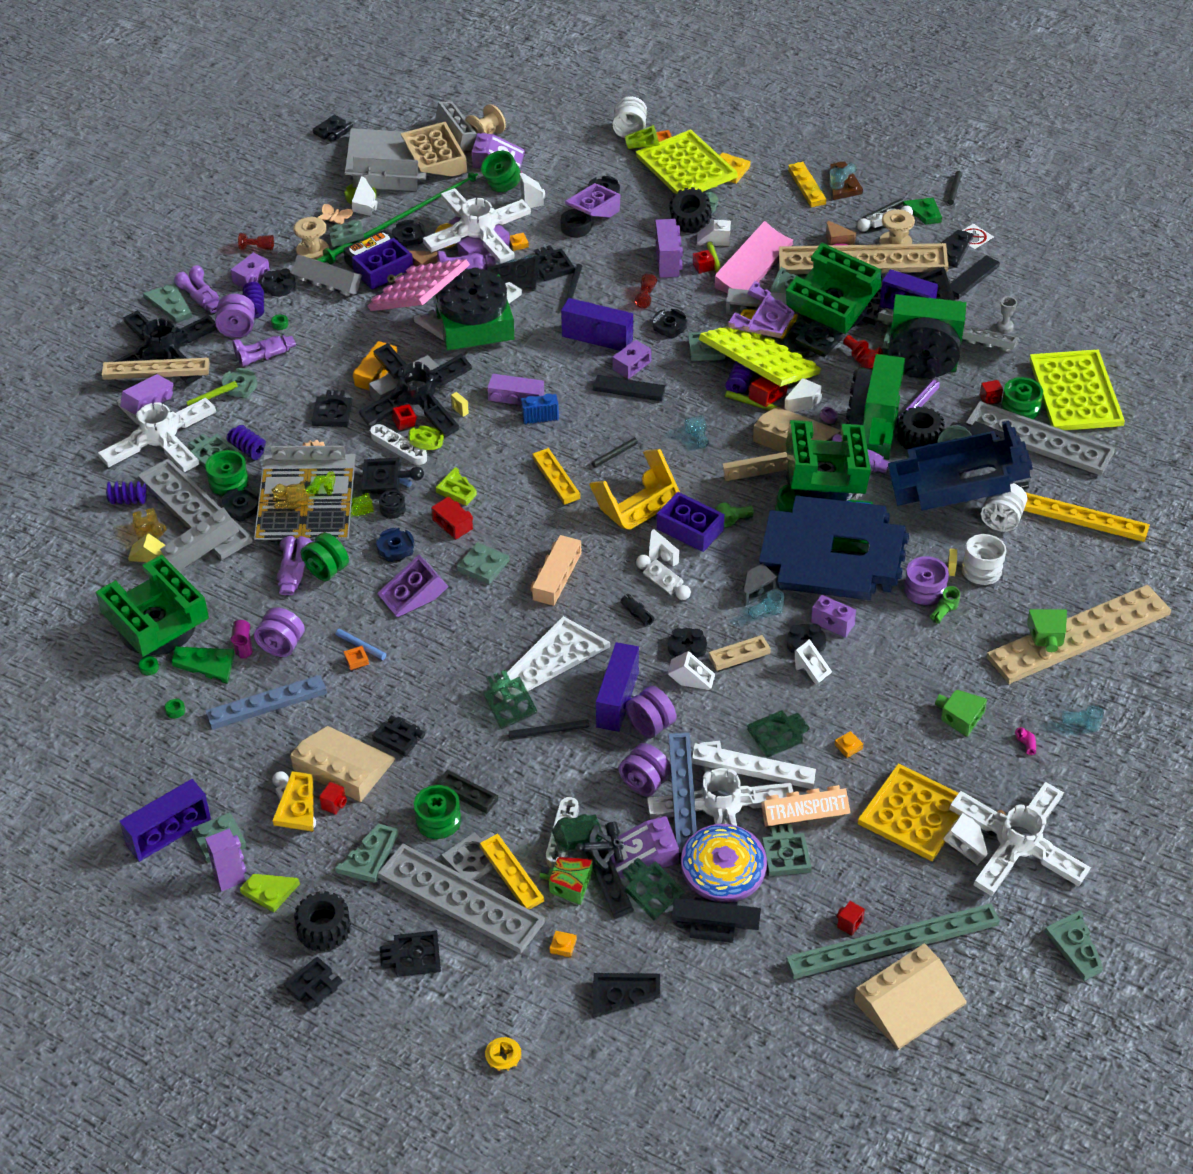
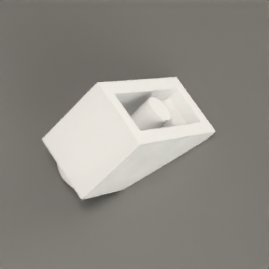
(531, 191)
(364, 199)
(716, 232)
(803, 396)
(690, 672)
(967, 839)

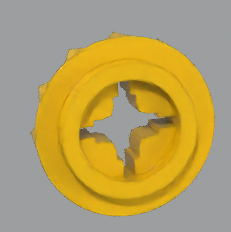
(509, 1047)

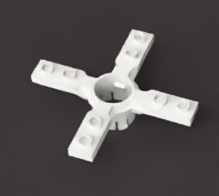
(468, 224)
(164, 436)
(725, 807)
(1012, 842)

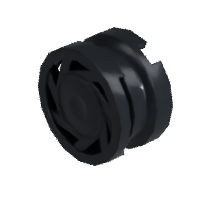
(391, 504)

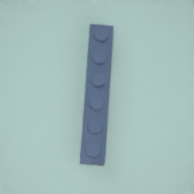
(266, 702)
(682, 788)

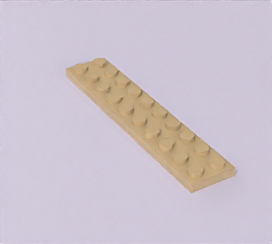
(885, 257)
(1082, 633)

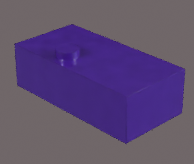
(596, 324)
(617, 687)
(165, 820)

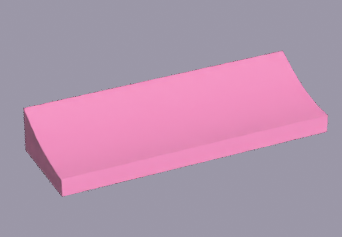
(752, 259)

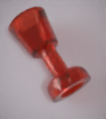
(264, 242)
(648, 283)

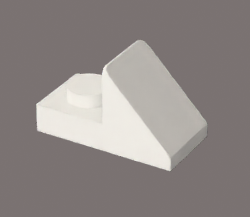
(661, 547)
(809, 658)

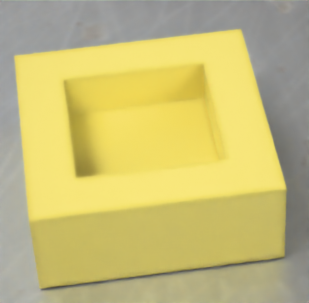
(459, 404)
(952, 562)

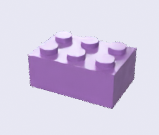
(668, 248)

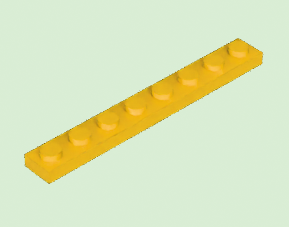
(1086, 517)

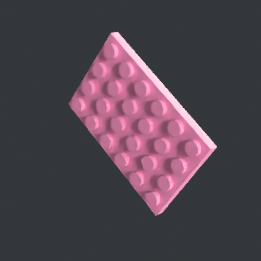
(418, 285)

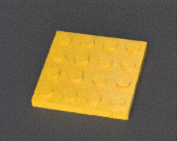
(911, 812)

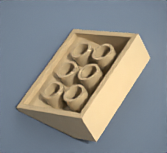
(436, 150)
(773, 427)
(341, 760)
(909, 996)

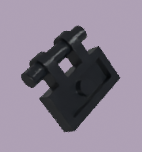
(332, 128)
(394, 738)
(309, 978)

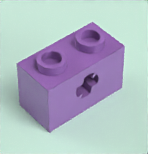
(250, 270)
(631, 359)
(833, 616)

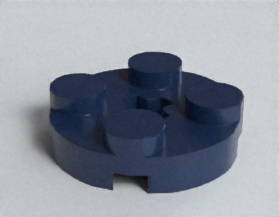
(395, 552)

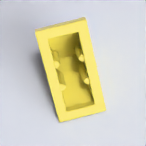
(146, 549)

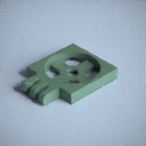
(206, 443)
(784, 838)

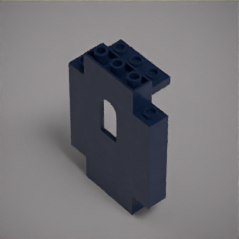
(934, 469)
(802, 544)

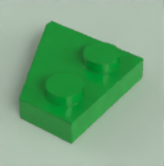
(925, 210)

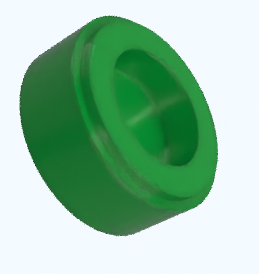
(279, 322)
(148, 665)
(174, 708)

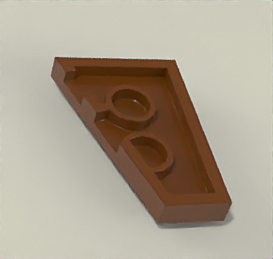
(851, 185)

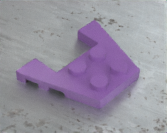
(769, 319)

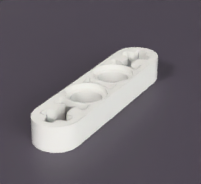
(382, 434)
(573, 813)

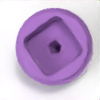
(828, 415)

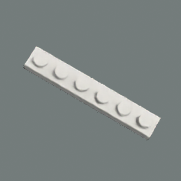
(753, 766)

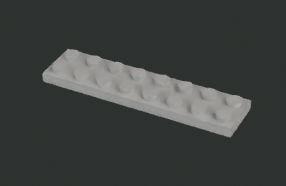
(971, 334)
(1047, 439)
(188, 502)
(461, 898)

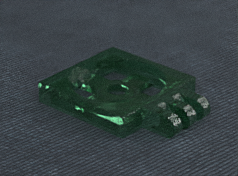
(502, 685)
(791, 723)
(640, 874)

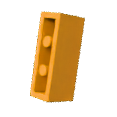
(370, 369)

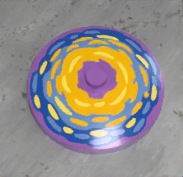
(723, 863)

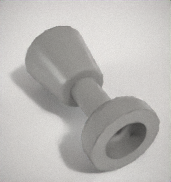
(1008, 307)

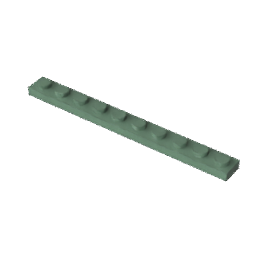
(892, 941)

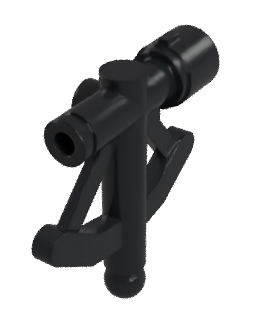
(613, 844)

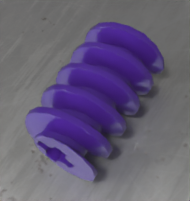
(256, 294)
(739, 378)
(246, 441)
(126, 493)

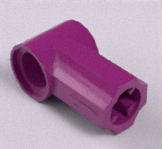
(241, 638)

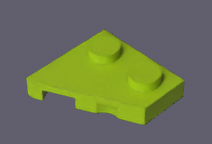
(643, 138)
(456, 488)
(269, 890)

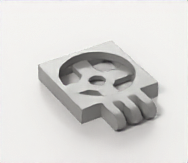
(461, 848)

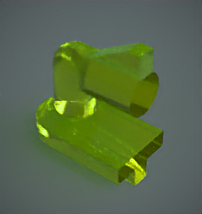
(328, 482)
(362, 505)

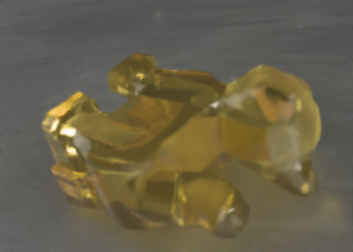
(294, 496)
(147, 524)

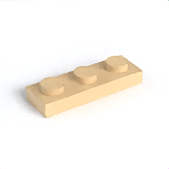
(739, 652)

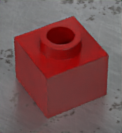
(703, 261)
(991, 392)
(404, 417)
(333, 798)
(850, 917)

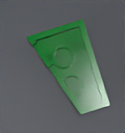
(208, 661)

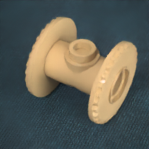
(491, 122)
(899, 224)
(310, 230)

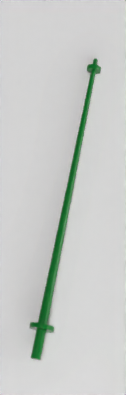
(329, 255)

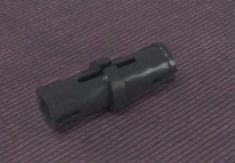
(637, 609)

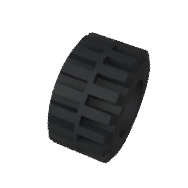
(687, 199)
(919, 427)
(322, 935)

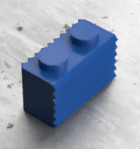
(540, 408)

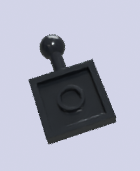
(384, 475)

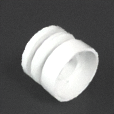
(629, 116)
(1004, 510)
(983, 559)

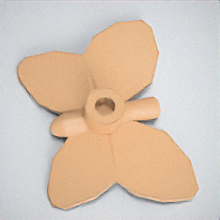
(337, 217)

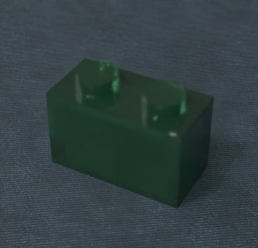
(573, 831)

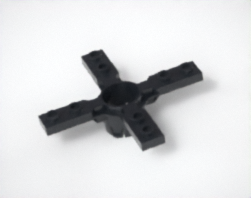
(170, 338)
(424, 397)

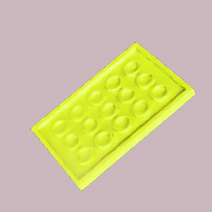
(686, 162)
(761, 355)
(1076, 390)

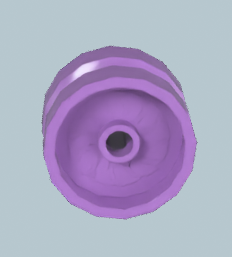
(235, 315)
(925, 580)
(279, 632)
(651, 711)
(645, 769)

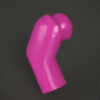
(1027, 739)

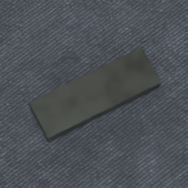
(469, 792)

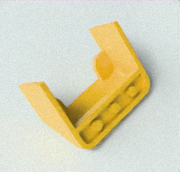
(646, 503)

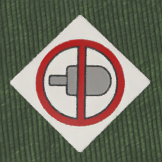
(980, 236)

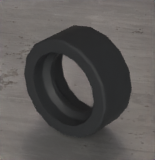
(575, 230)

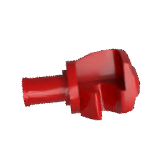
(861, 352)

